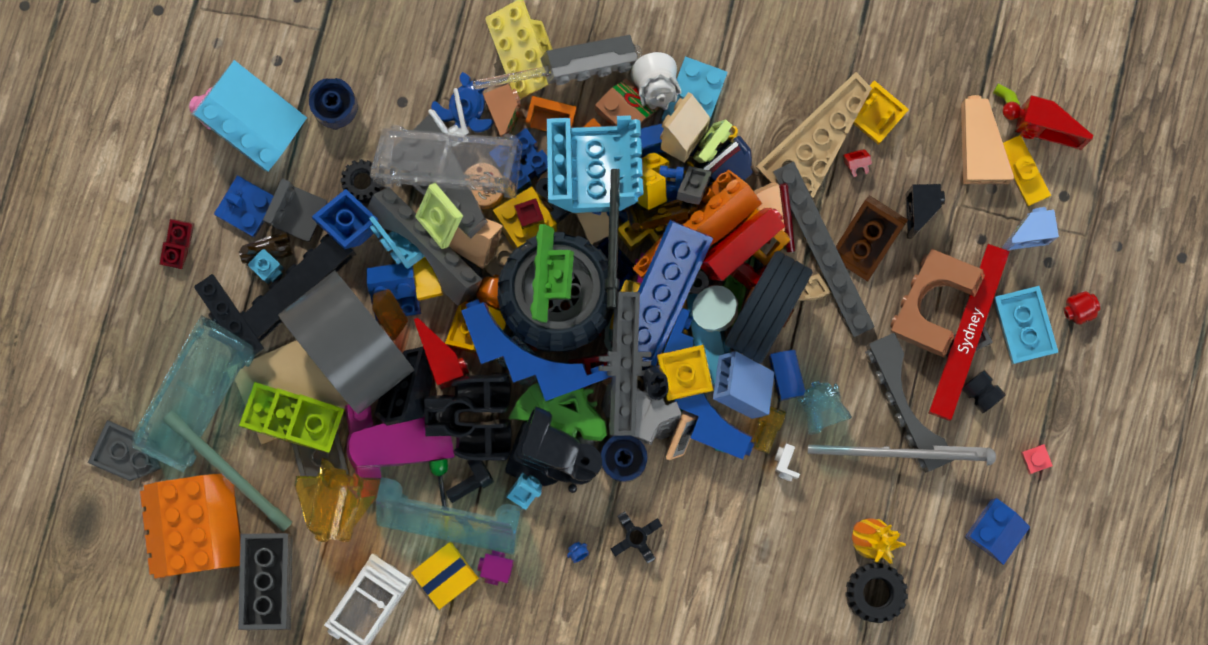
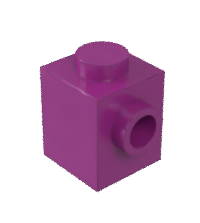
(495, 568)

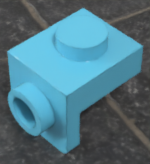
(266, 266)
(525, 490)

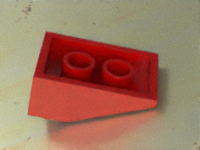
(442, 359)

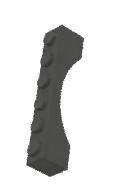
(454, 275)
(888, 359)

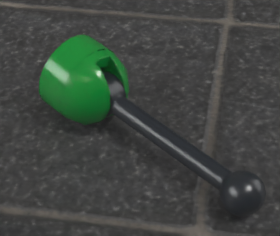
(439, 469)

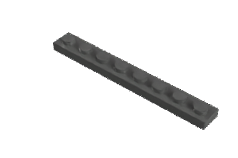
(824, 251)

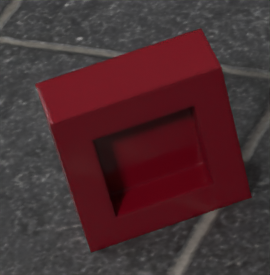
(529, 213)

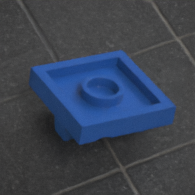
(244, 206)

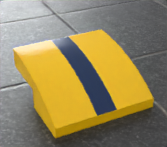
(444, 575)

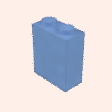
(743, 385)

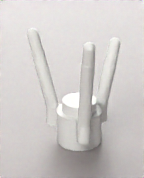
(454, 129)

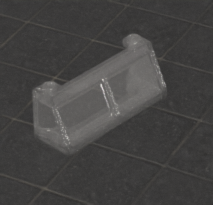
(447, 160)

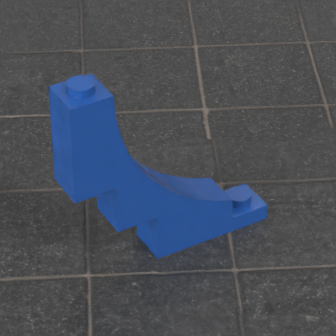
(492, 342)
(710, 426)

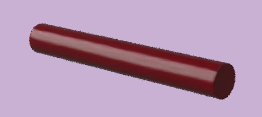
(786, 209)

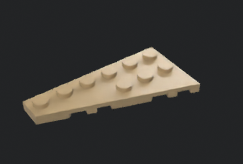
(820, 136)

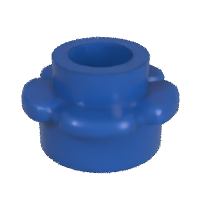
(578, 552)

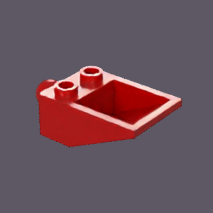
(1048, 122)

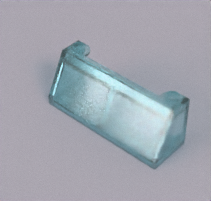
(192, 391)
(446, 523)

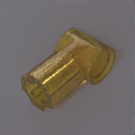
(767, 429)

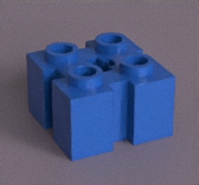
(535, 164)

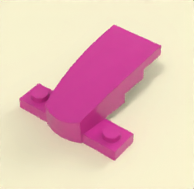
(390, 445)

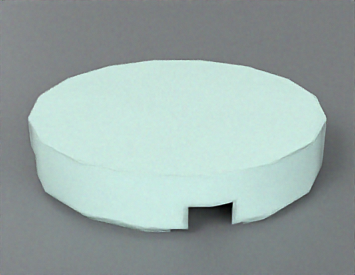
(715, 308)

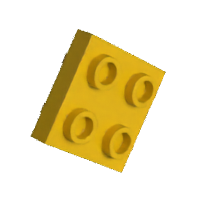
(879, 113)

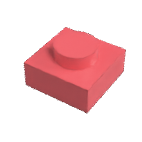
(1036, 459)

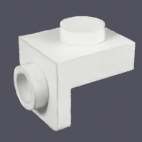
(783, 457)

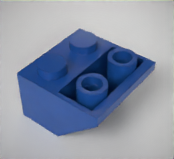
(399, 281)

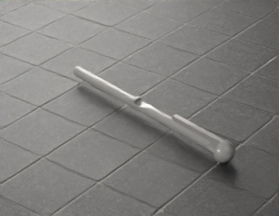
(939, 452)

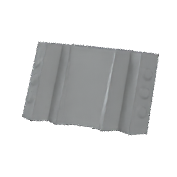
(653, 417)

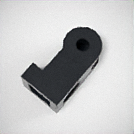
(558, 213)

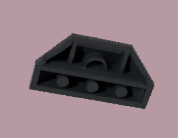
(406, 398)

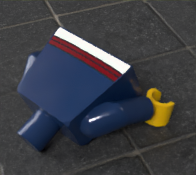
(732, 156)

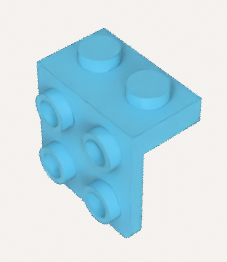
(402, 248)

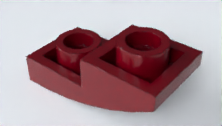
(177, 243)

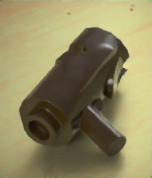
(250, 250)

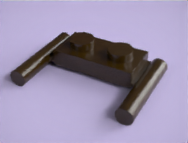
(660, 215)

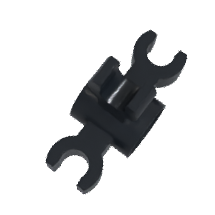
(626, 543)

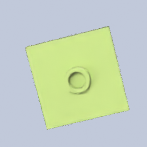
(438, 216)

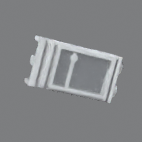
(368, 602)

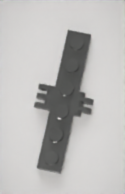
(625, 364)

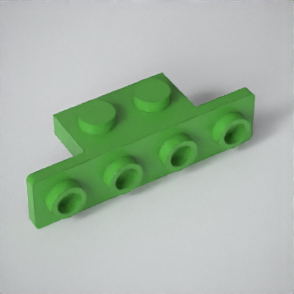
(552, 273)

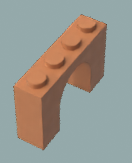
(936, 271)

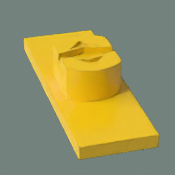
(1025, 171)
(426, 280)

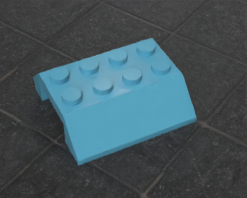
(582, 164)

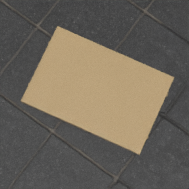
(291, 371)

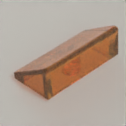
(389, 313)

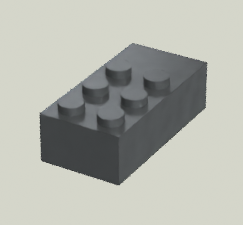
(265, 581)

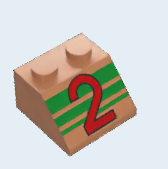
(623, 101)
(503, 108)

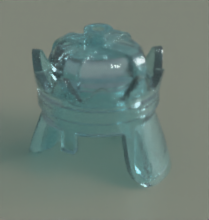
(823, 406)

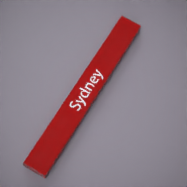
(968, 335)

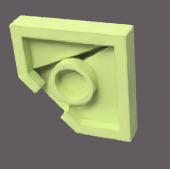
(717, 133)

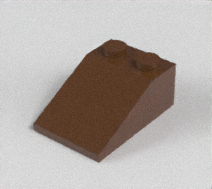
(869, 237)

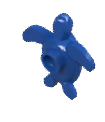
(472, 106)

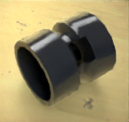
(983, 391)

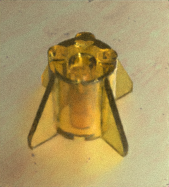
(334, 501)

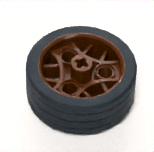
(768, 307)

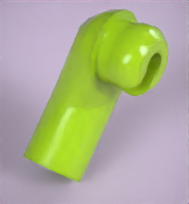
(1005, 93)

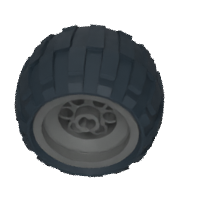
(564, 328)

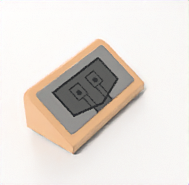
(681, 435)

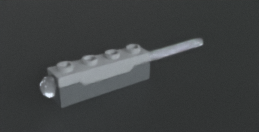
(576, 62)

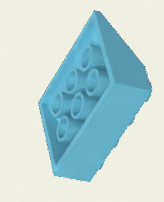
(249, 116)

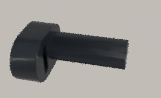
(655, 382)
(480, 478)

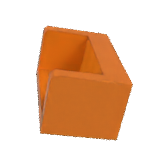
(543, 109)

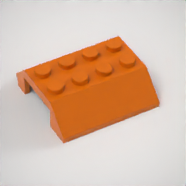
(191, 525)

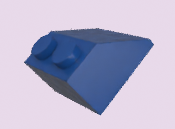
(345, 220)
(998, 530)

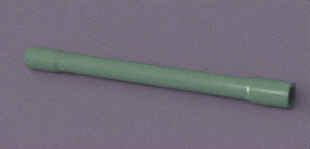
(180, 427)

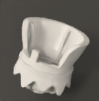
(656, 79)

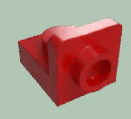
(746, 275)

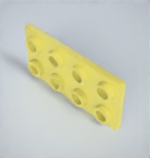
(519, 44)

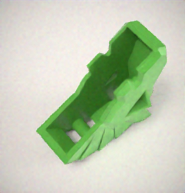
(571, 421)

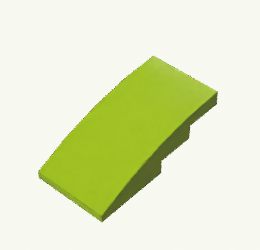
(291, 417)

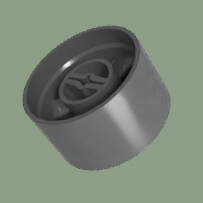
(346, 342)

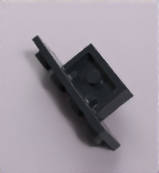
(225, 312)

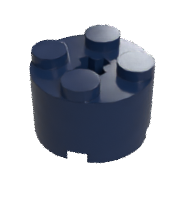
(337, 91)
(630, 446)

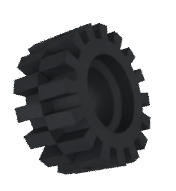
(349, 176)

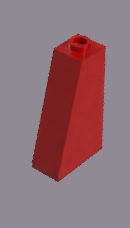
(741, 244)

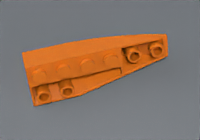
(720, 211)

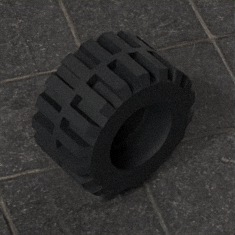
(896, 587)

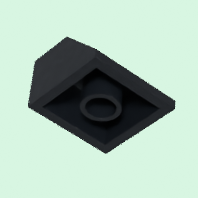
(921, 205)

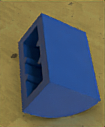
(787, 375)

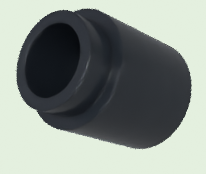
(705, 282)

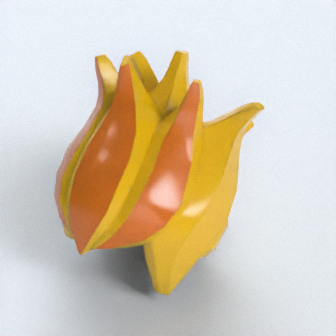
(875, 539)

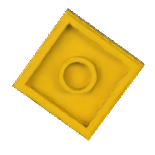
(686, 372)

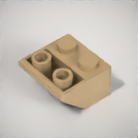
(684, 128)

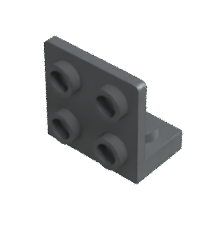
(293, 211)

